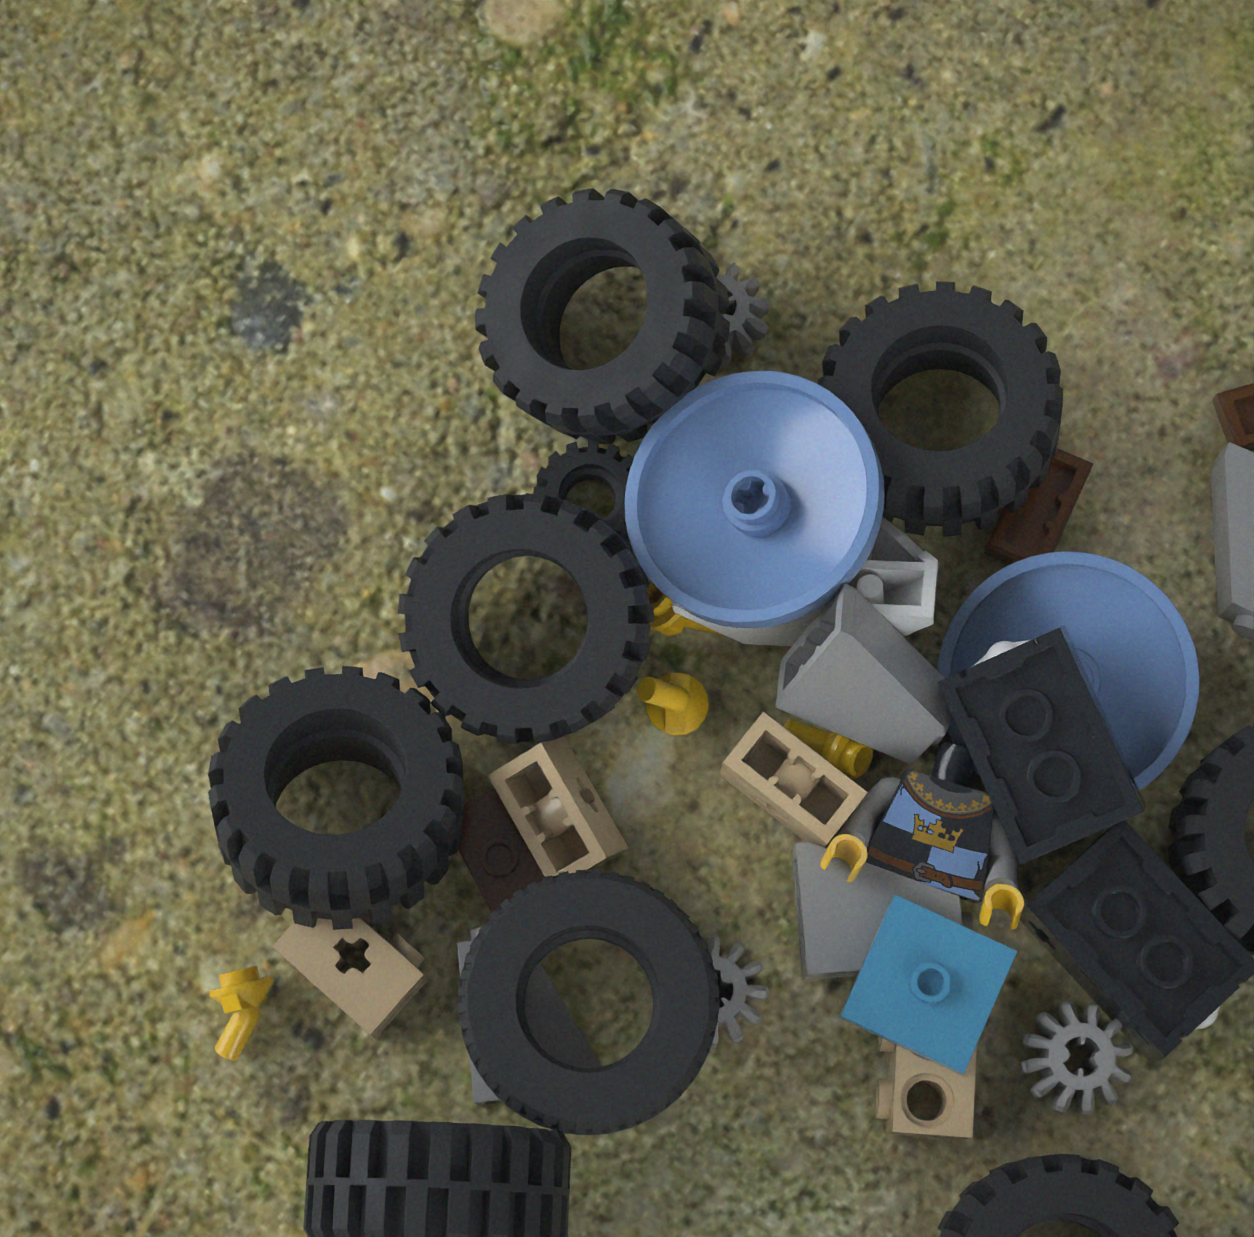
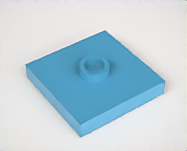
(928, 984)

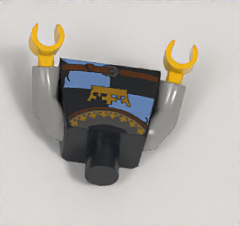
(935, 835)

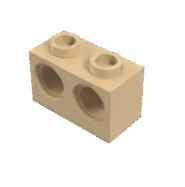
(954, 1091)

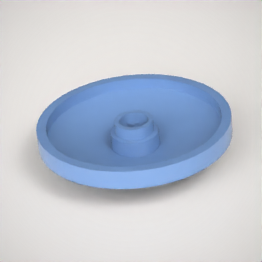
(754, 499)
(1122, 631)

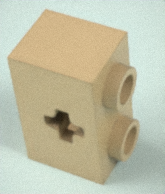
(791, 782)
(557, 809)
(369, 997)

